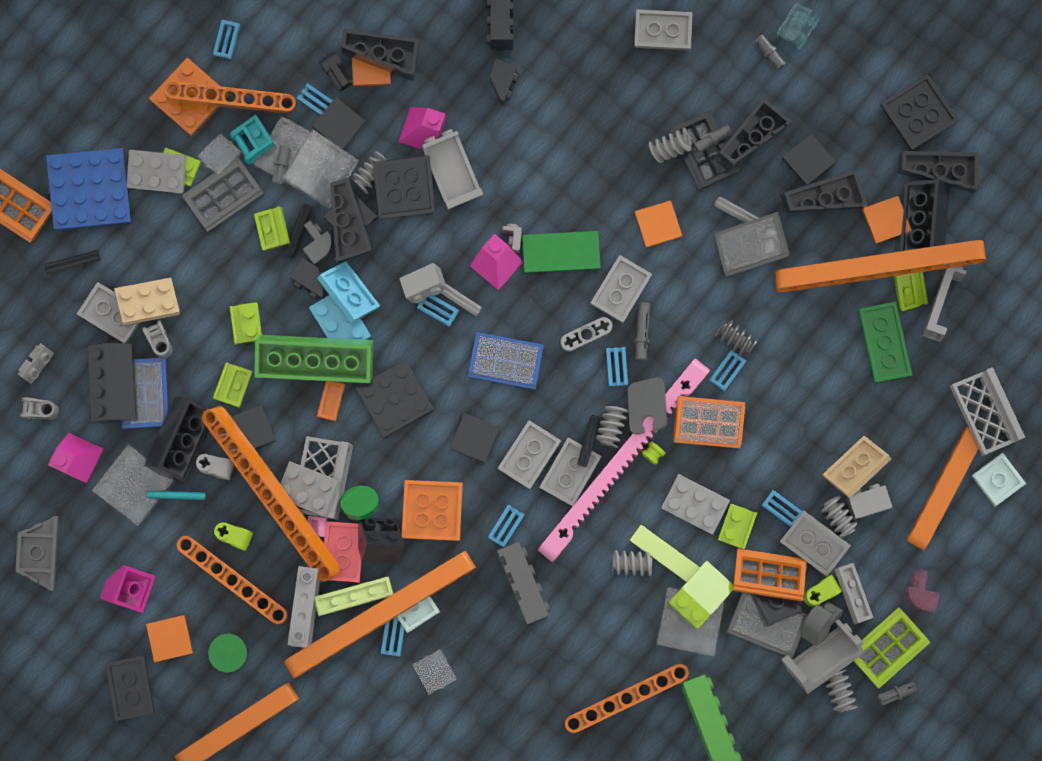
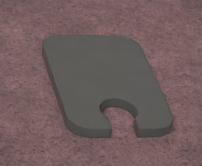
(646, 400)

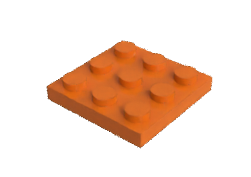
(186, 115)
(432, 510)

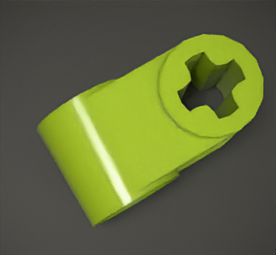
(236, 537)
(824, 590)

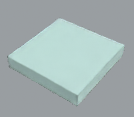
(998, 479)
(418, 614)

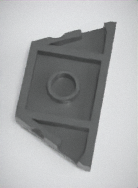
(38, 552)

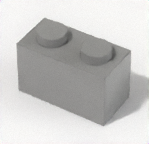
(423, 283)
(869, 502)

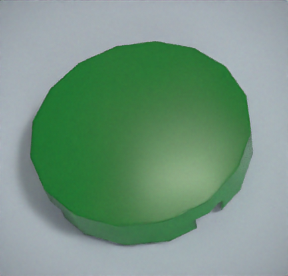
(359, 502)
(228, 653)

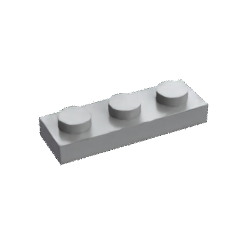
(853, 593)

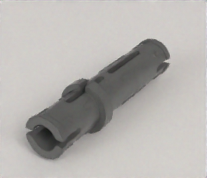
(642, 331)

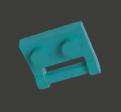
(256, 134)

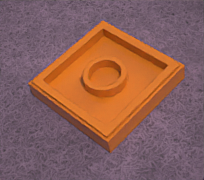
(369, 75)
(885, 219)
(658, 224)
(169, 638)

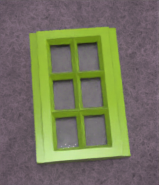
(890, 647)

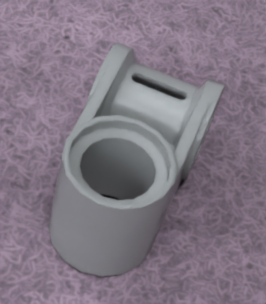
(156, 337)
(35, 409)
(219, 466)

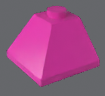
(421, 125)
(496, 262)
(76, 457)
(128, 588)

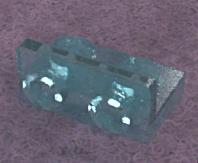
(798, 25)

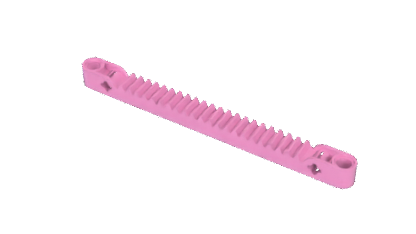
(554, 544)

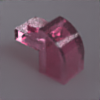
(920, 598)

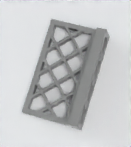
(999, 406)
(340, 471)

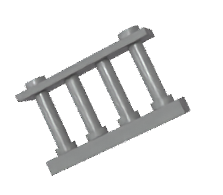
(304, 608)

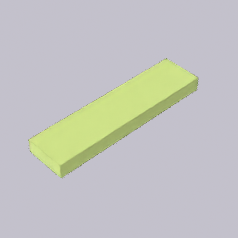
(664, 553)
(353, 596)

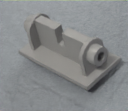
(30, 370)

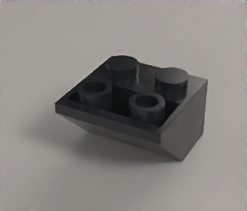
(379, 539)

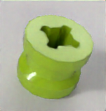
(653, 453)

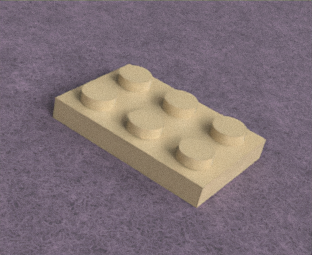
(146, 301)
(856, 466)

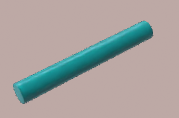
(175, 495)

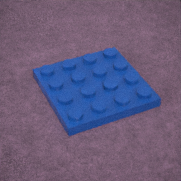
(88, 189)

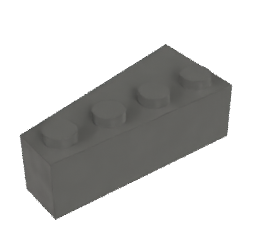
(523, 583)

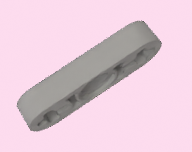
(601, 332)

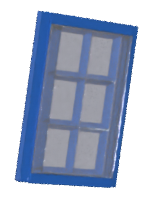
(505, 360)
(150, 393)

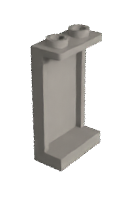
(451, 169)
(931, 328)
(826, 659)

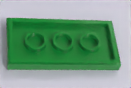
(561, 252)
(885, 342)

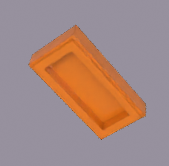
(331, 400)

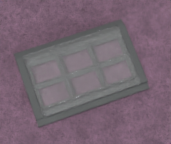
(222, 195)
(752, 244)
(750, 626)

